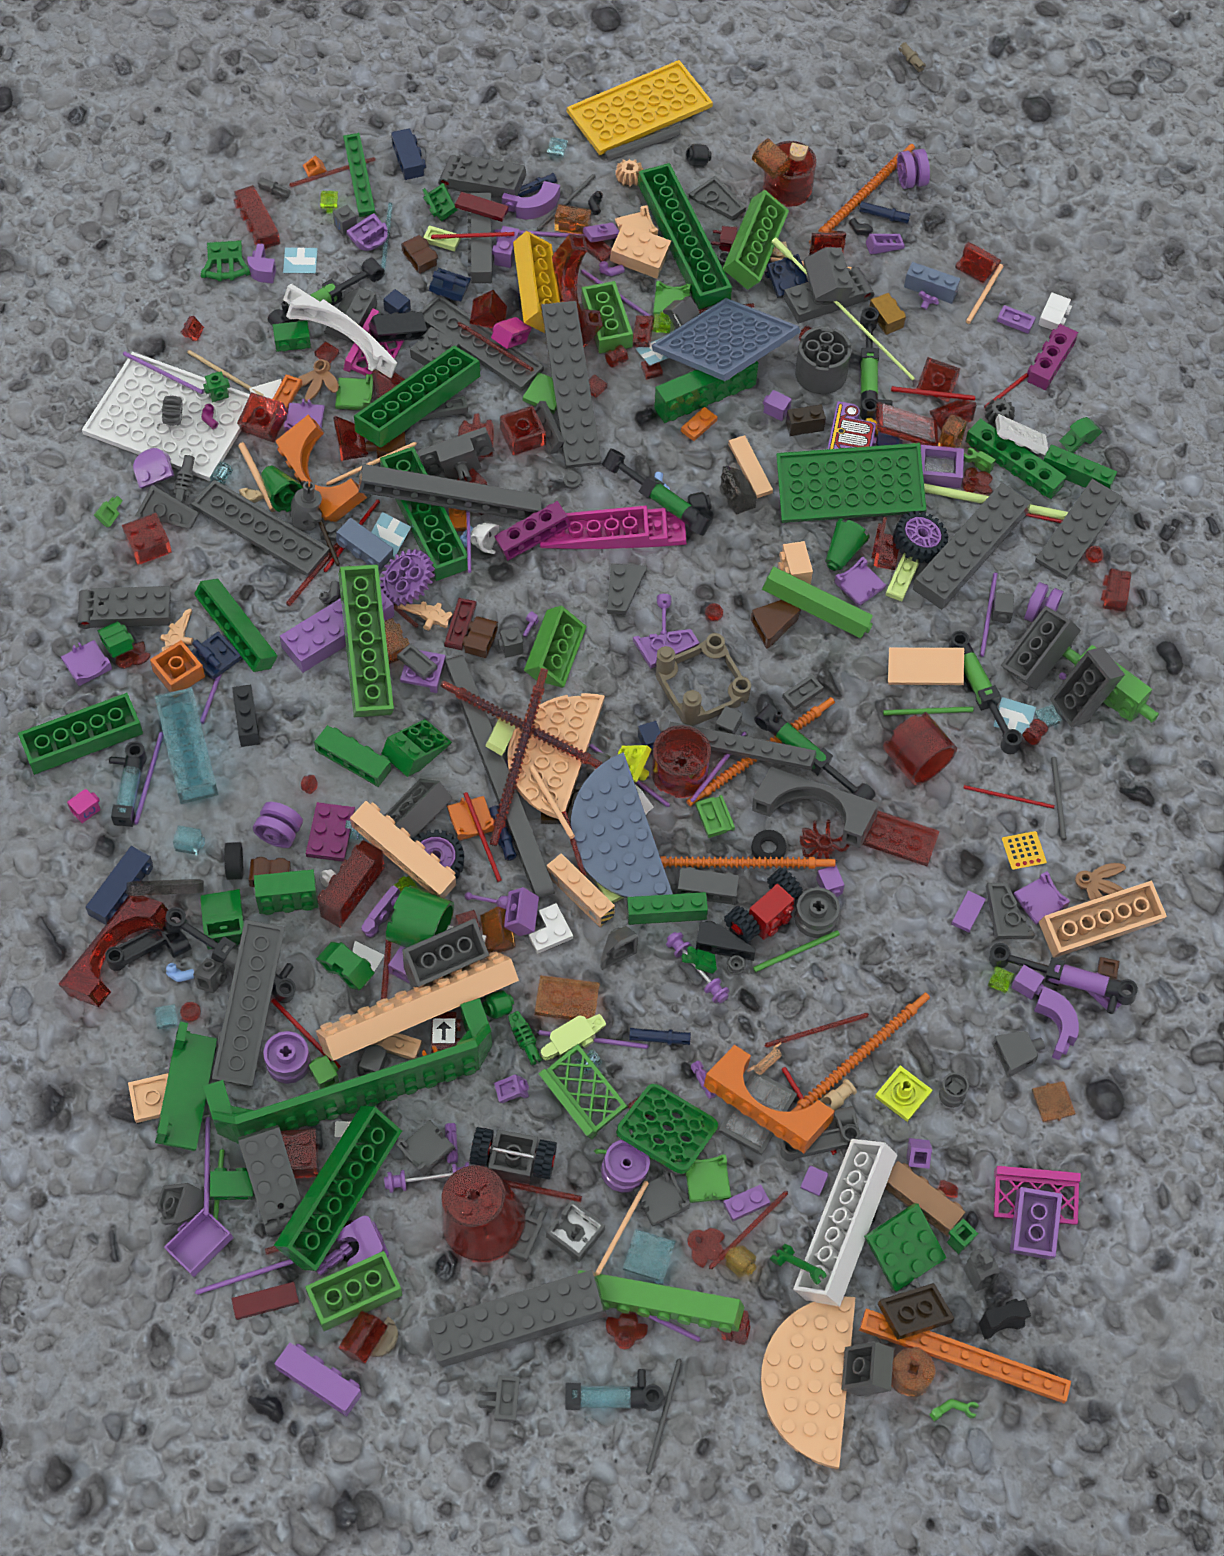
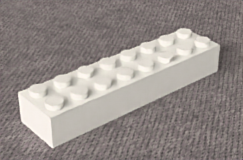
(846, 1220)

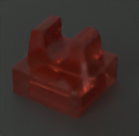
(192, 328)

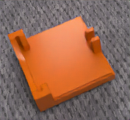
(463, 821)

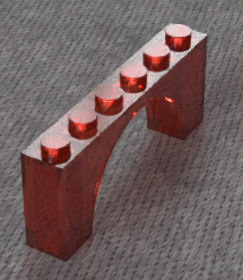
(566, 267)
(134, 915)

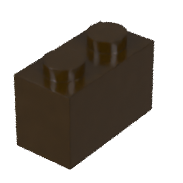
(805, 420)

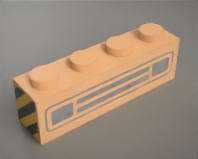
(580, 890)

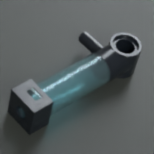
(123, 811)
(613, 1396)

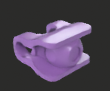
(367, 1235)

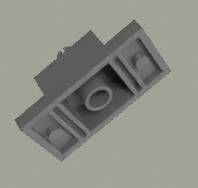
(457, 454)

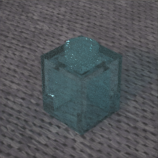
(188, 840)

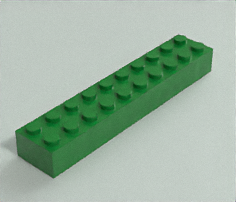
(688, 240)

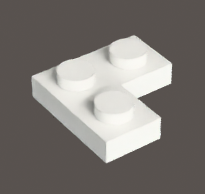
(555, 930)

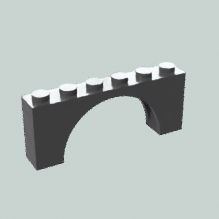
(782, 787)

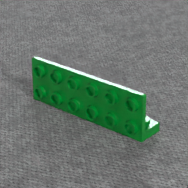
(184, 1090)

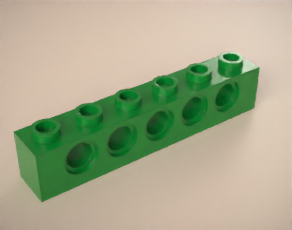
(1016, 459)

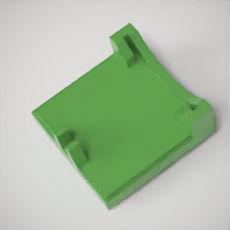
(667, 294)
(354, 393)
(708, 1180)

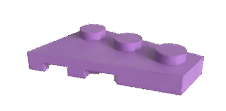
(678, 640)

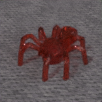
(822, 842)

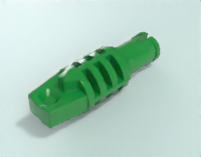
(524, 1037)

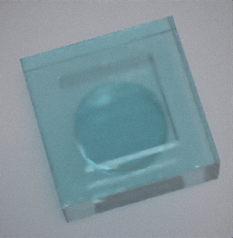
(557, 147)
(1048, 716)
(166, 1016)

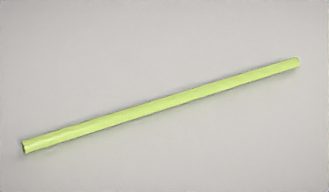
(978, 498)

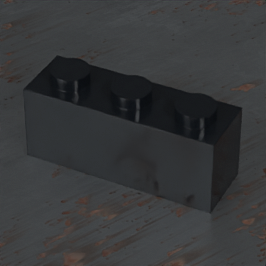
(398, 326)
(246, 715)

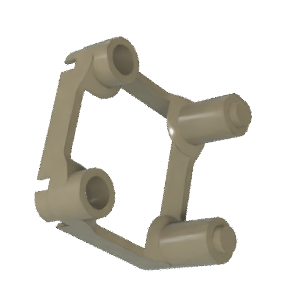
(690, 709)

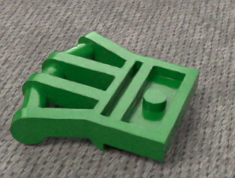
(224, 252)

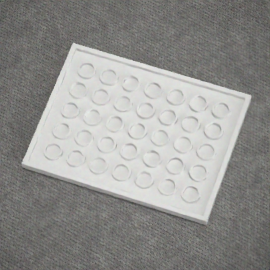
(132, 416)

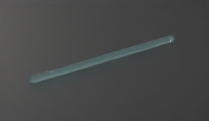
(385, 247)

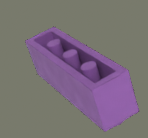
(318, 1379)

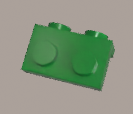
(440, 202)

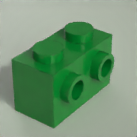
(291, 336)
(230, 1184)

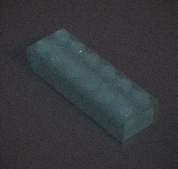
(186, 745)

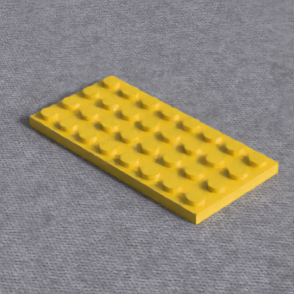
(639, 107)

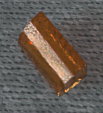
(771, 159)
(498, 937)

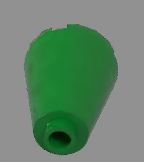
(279, 488)
(845, 543)

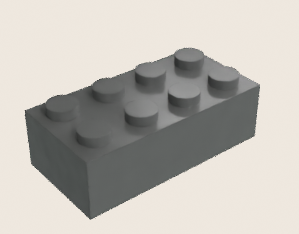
(1087, 686)

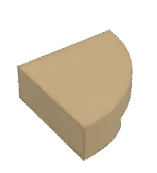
(252, 495)

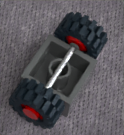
(513, 1154)

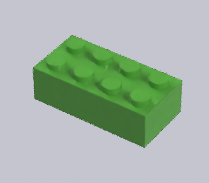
(616, 327)
(353, 1290)

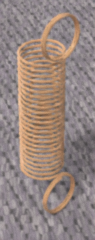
(766, 1059)

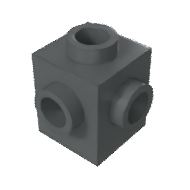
(210, 975)

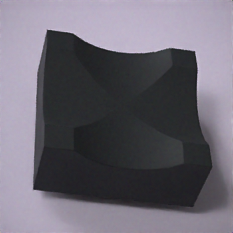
(1007, 1316)

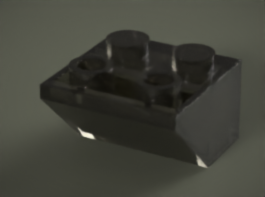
(737, 490)

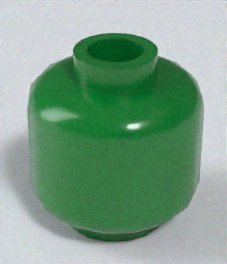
(498, 1004)

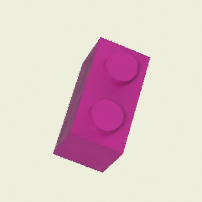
(511, 332)

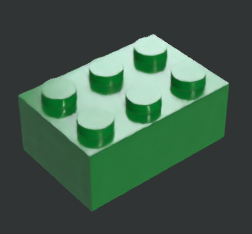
(286, 891)

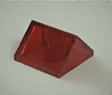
(488, 310)
(939, 377)
(959, 408)
(350, 444)

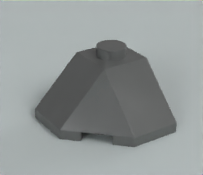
(619, 946)
(179, 1202)

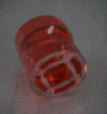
(616, 356)
(1035, 731)

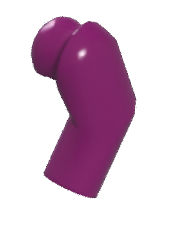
(207, 416)

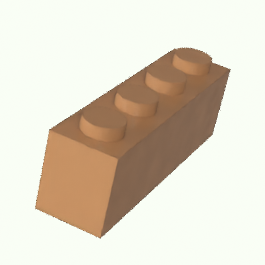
(933, 1202)

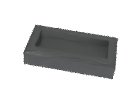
(417, 661)

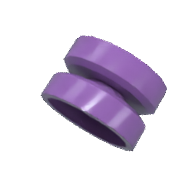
(913, 168)
(1039, 601)
(277, 824)
(287, 1057)
(624, 1167)

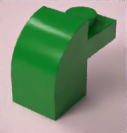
(1081, 431)

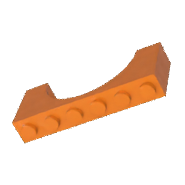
(296, 447)
(796, 1127)

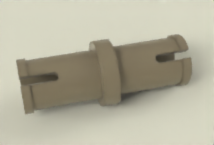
(912, 57)

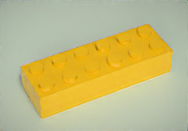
(535, 277)

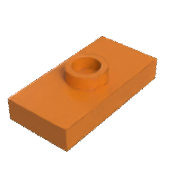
(458, 519)

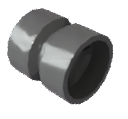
(953, 1089)

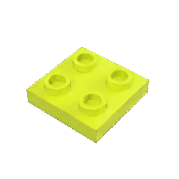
(636, 758)
(903, 1093)

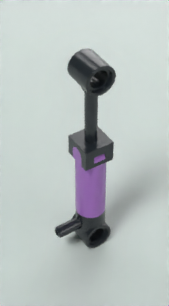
(1071, 976)

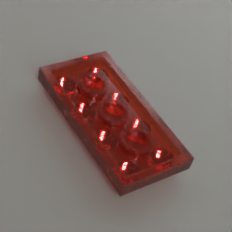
(902, 838)

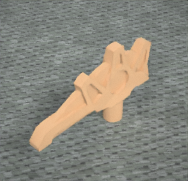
(429, 613)
(177, 631)

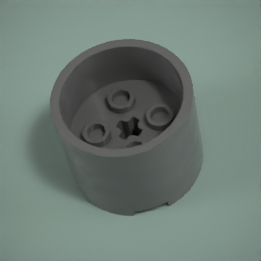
(823, 360)

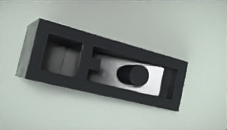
(720, 941)

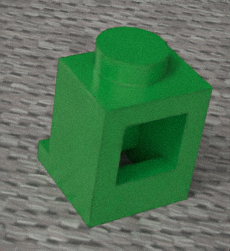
(961, 1236)

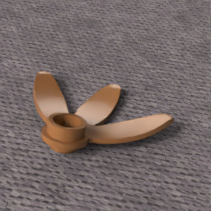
(317, 376)
(1096, 880)

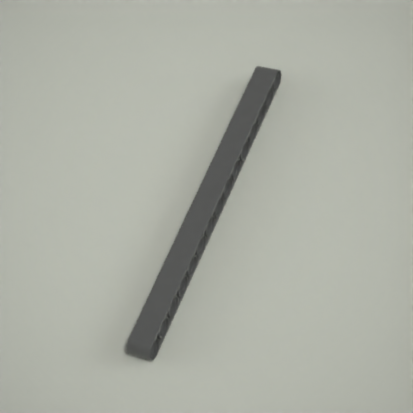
(498, 773)

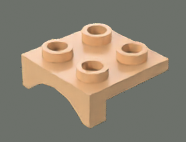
(639, 220)

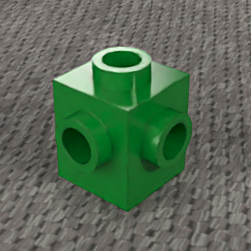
(216, 386)

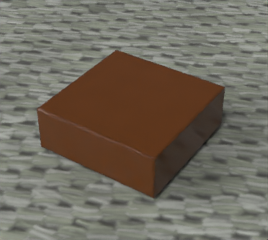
(1108, 967)

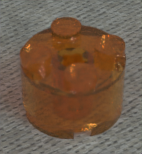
(914, 1360)

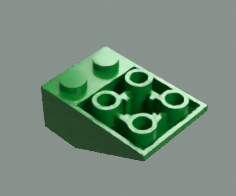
(415, 747)
(223, 916)

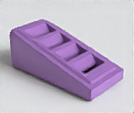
(878, 243)

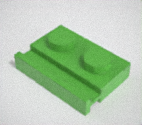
(715, 816)

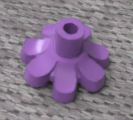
(927, 299)

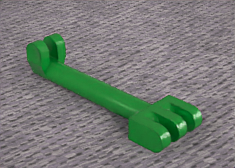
(787, 1256)

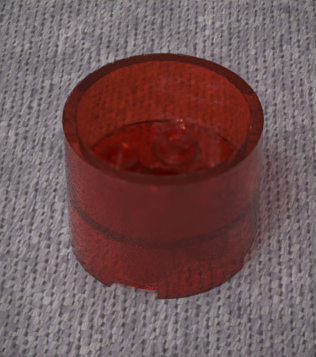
(795, 184)
(920, 748)
(680, 760)

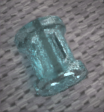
(222, 473)
(593, 1056)

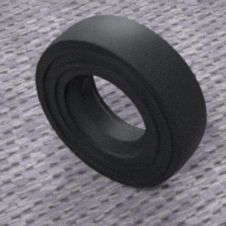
(768, 835)

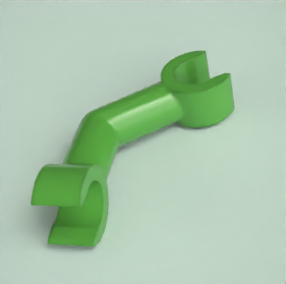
(952, 1403)

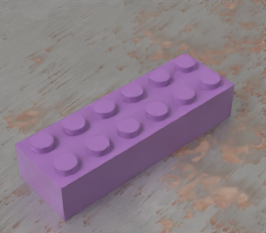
(321, 635)

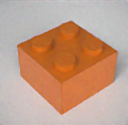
(177, 667)

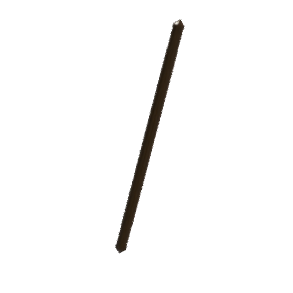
(328, 541)

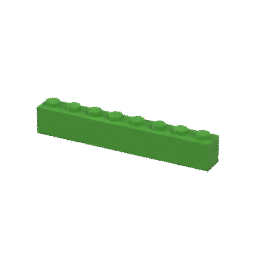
(670, 1303)

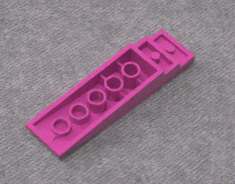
(619, 529)

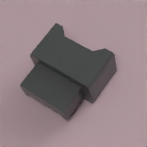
(681, 311)

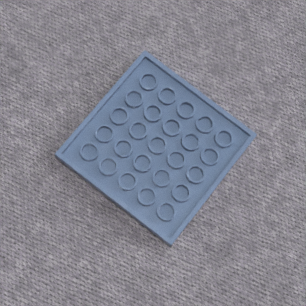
(725, 339)

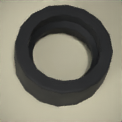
(233, 860)

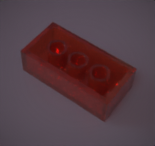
(351, 883)

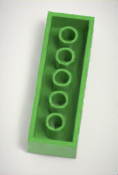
(754, 239)

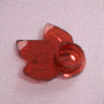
(977, 481)
(133, 657)
(709, 1245)
(627, 1326)

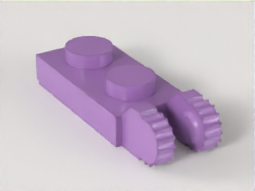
(380, 912)

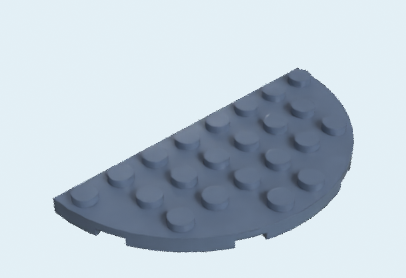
(615, 833)

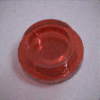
(1094, 554)
(714, 612)
(309, 784)
(190, 1011)

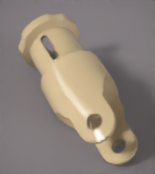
(839, 1095)

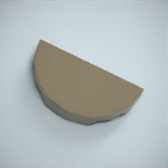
(388, 1340)

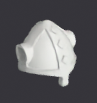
(481, 538)

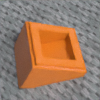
(314, 166)

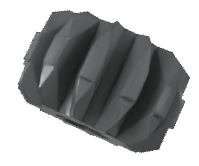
(999, 407)
(172, 410)

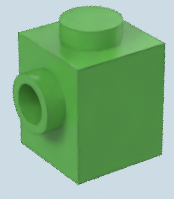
(324, 1071)

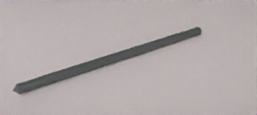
(566, 201)
(663, 1416)

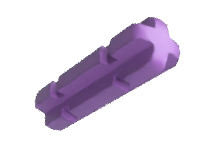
(697, 1068)
(450, 1131)
(334, 1258)

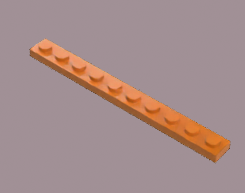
(972, 1358)

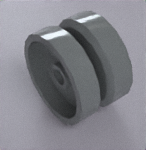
(817, 912)

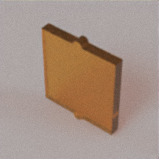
(1053, 1101)

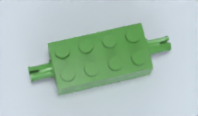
(1128, 696)

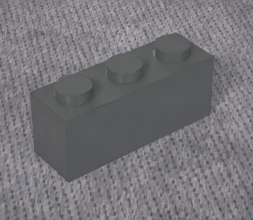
(718, 886)

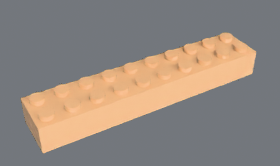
(415, 1006)

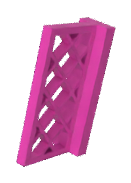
(355, 353)
(1036, 1176)

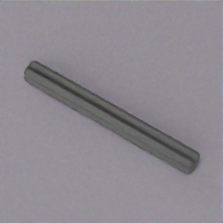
(642, 143)

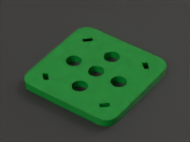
(661, 1104)

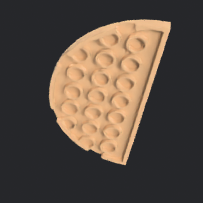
(570, 720)
(805, 1379)

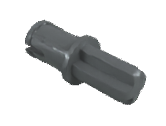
(273, 187)

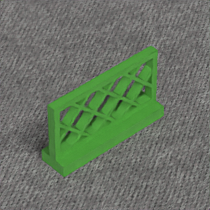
(568, 1101)

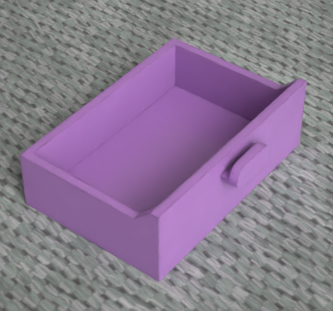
(198, 1242)

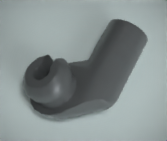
(328, 597)

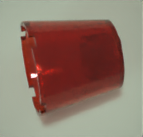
(484, 1227)

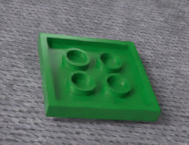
(905, 1247)

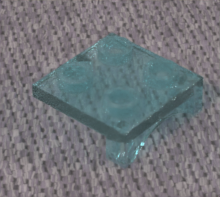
(649, 1256)

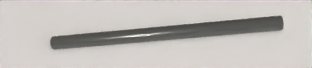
(1058, 798)

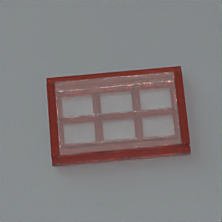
(906, 425)

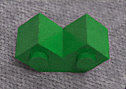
(346, 964)

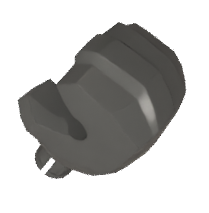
(305, 508)

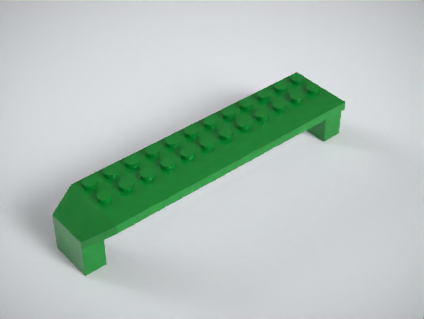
(360, 1091)

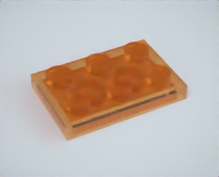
(566, 998)

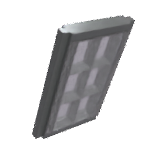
(746, 1130)

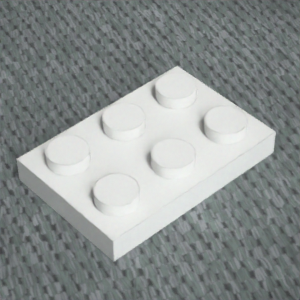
(1021, 435)

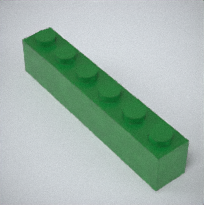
(235, 625)

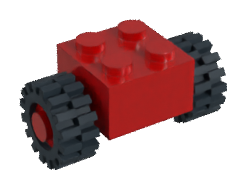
(769, 911)

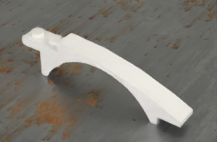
(308, 308)

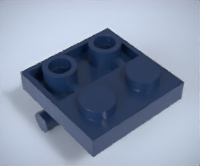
(785, 274)
(449, 284)
(216, 655)

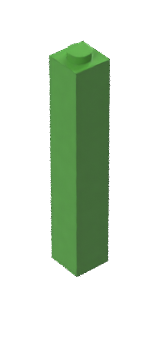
(817, 602)

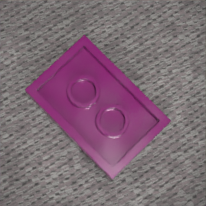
(328, 833)

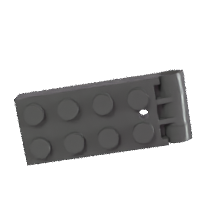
(482, 175)
(802, 303)
(126, 605)
(270, 1177)

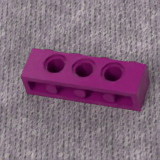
(1052, 356)
(529, 538)

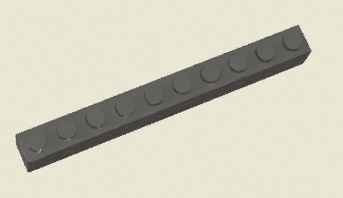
(448, 492)

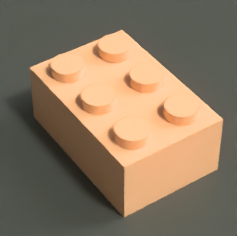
(640, 250)

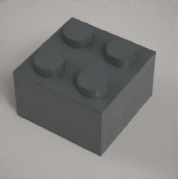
(867, 1369)

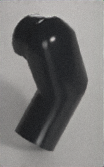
(594, 201)
(860, 229)

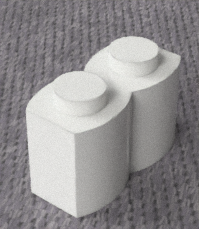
(1055, 311)

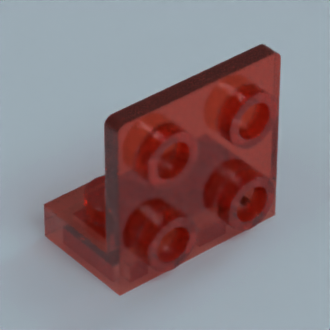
(884, 548)

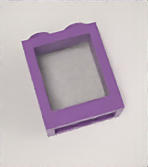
(942, 465)

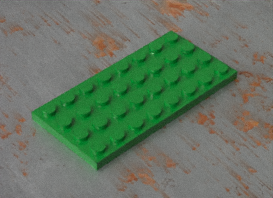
(850, 482)

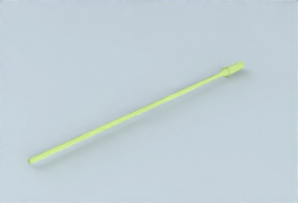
(788, 254)

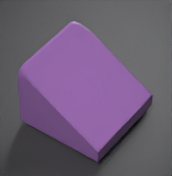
(814, 1180)

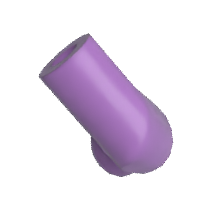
(610, 271)

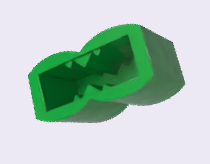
(116, 639)

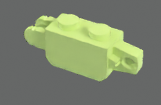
(574, 1032)

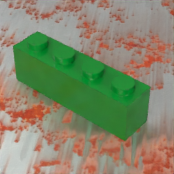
(1079, 469)
(352, 755)
(667, 908)

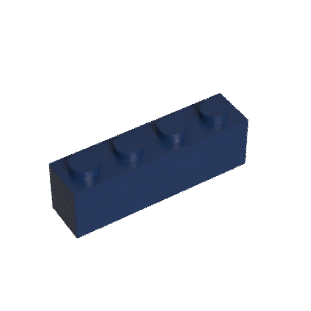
(112, 893)

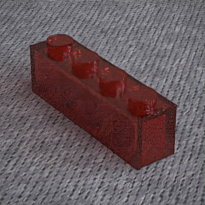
(256, 216)

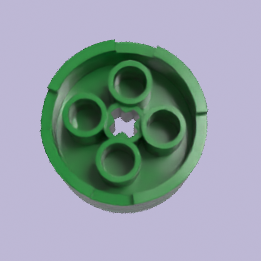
(418, 916)

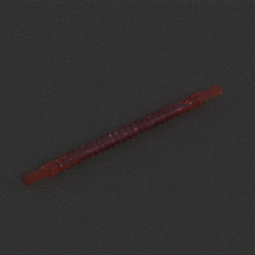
(462, 693)
(499, 822)

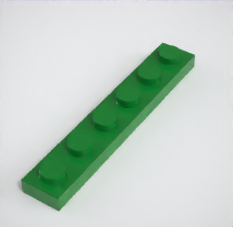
(359, 175)

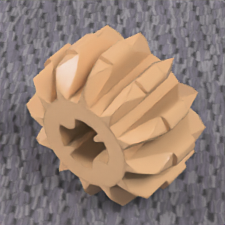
(628, 172)

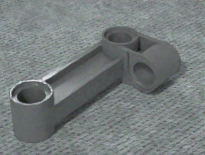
(829, 1139)

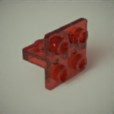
(977, 262)

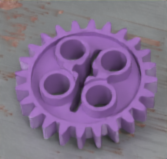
(407, 577)

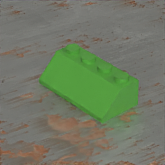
(555, 646)

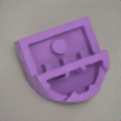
(368, 233)
(152, 467)

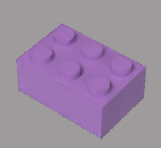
(1035, 1223)

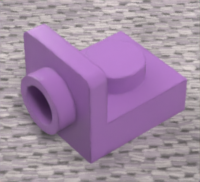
(511, 1088)

